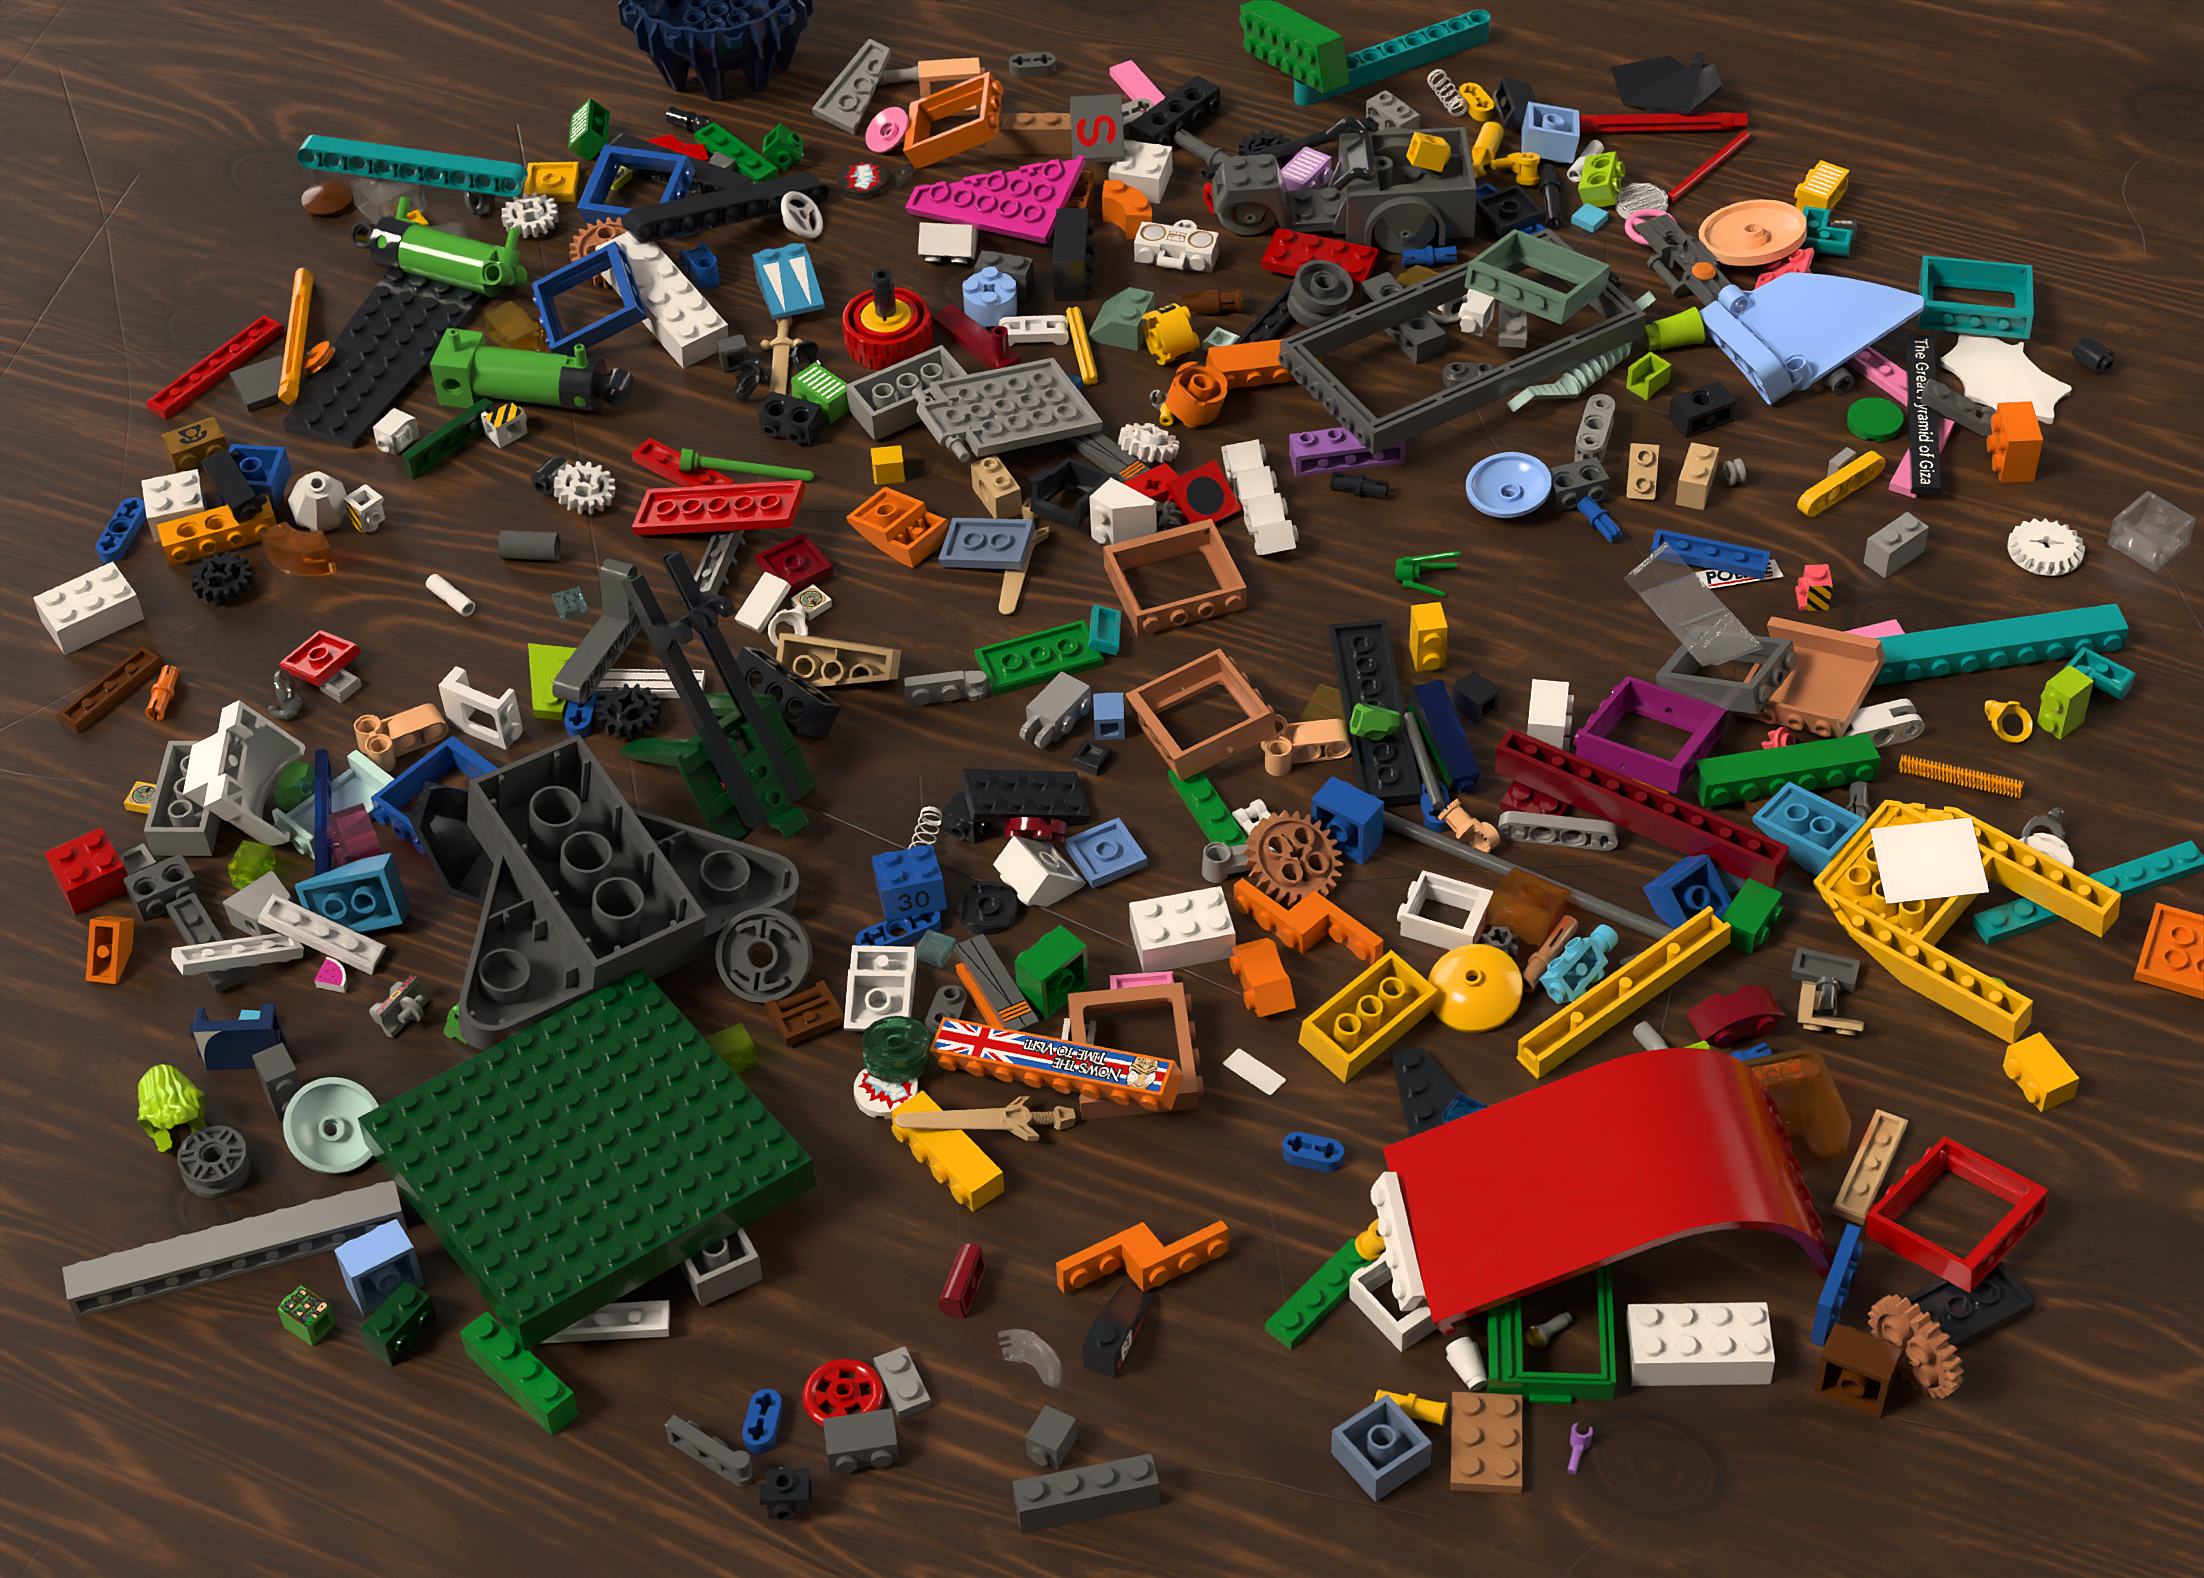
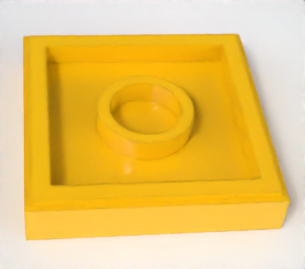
(554, 180)

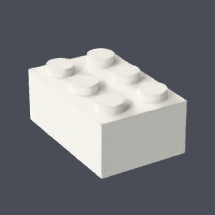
(88, 608)
(1182, 929)

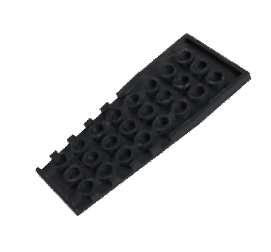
(379, 356)

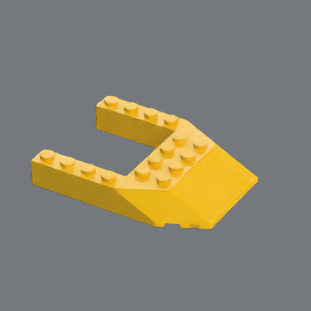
(1905, 932)

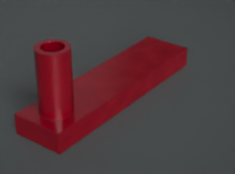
(988, 348)

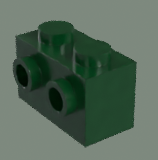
(398, 1323)

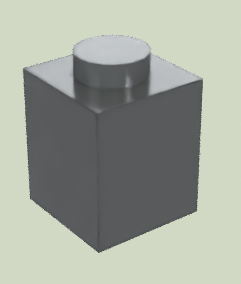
(1051, 1437)

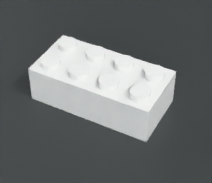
(1699, 1344)

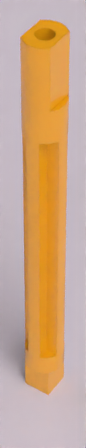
(296, 336)

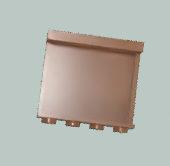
(1827, 682)

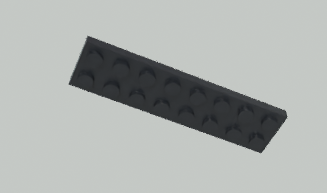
(1369, 676)

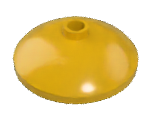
(1479, 1003)

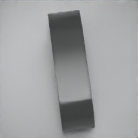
(1032, 64)

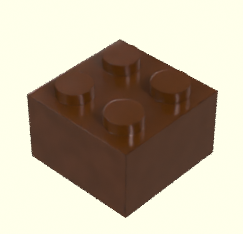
(1857, 1370)

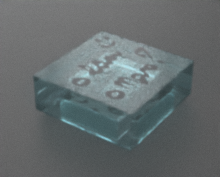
(569, 603)

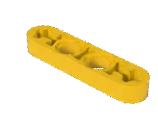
(1841, 483)

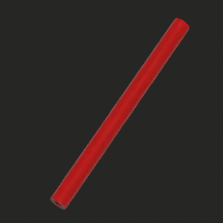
(1708, 166)

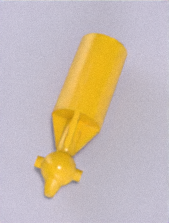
(1486, 147)

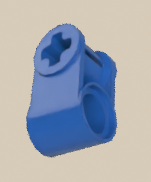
(701, 266)

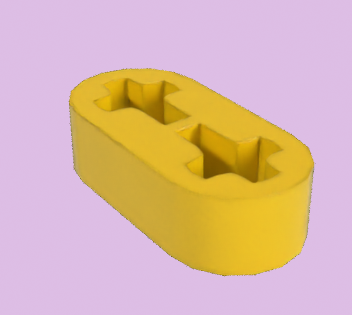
(1479, 103)

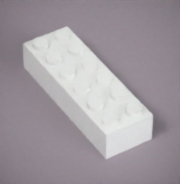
(673, 305)

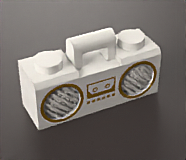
(1176, 247)

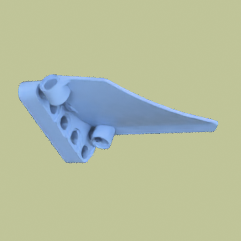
(1802, 327)

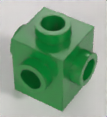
(783, 147)

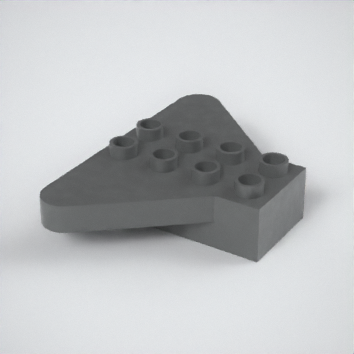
(593, 890)

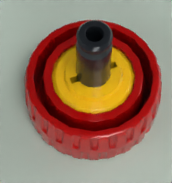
(886, 324)

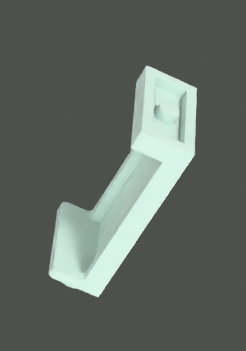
(348, 790)

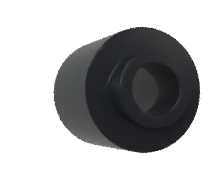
(2093, 355)
(545, 475)

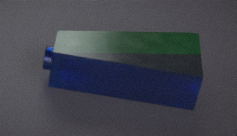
(1444, 737)

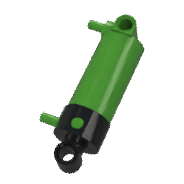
(441, 255)

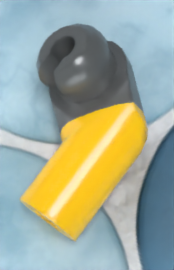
(1158, 400)

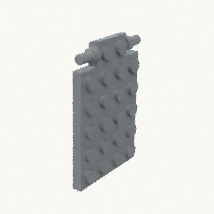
(1005, 409)

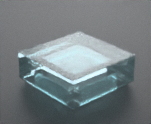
(935, 948)

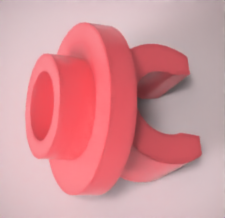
(1779, 738)

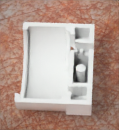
(238, 768)

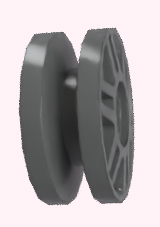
(214, 1161)

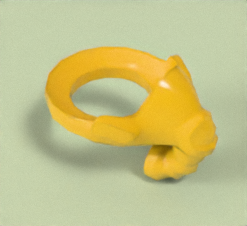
(1997, 711)

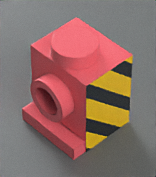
(1814, 588)

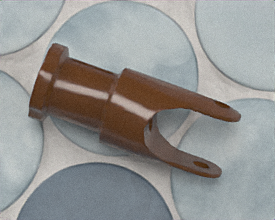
(1213, 301)

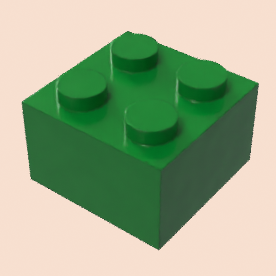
(1052, 971)

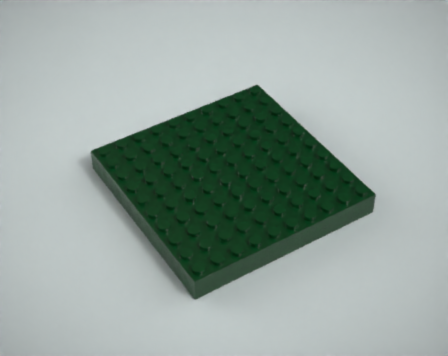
(585, 1156)

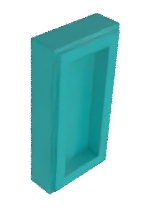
(1104, 629)

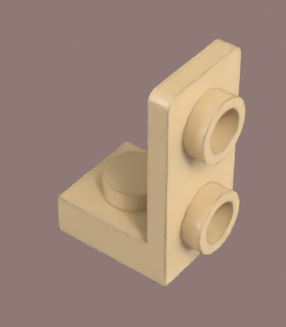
(1642, 472)
(1810, 1001)

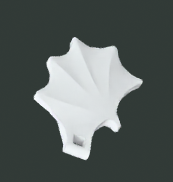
(2002, 373)

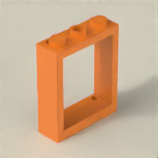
(925, 150)

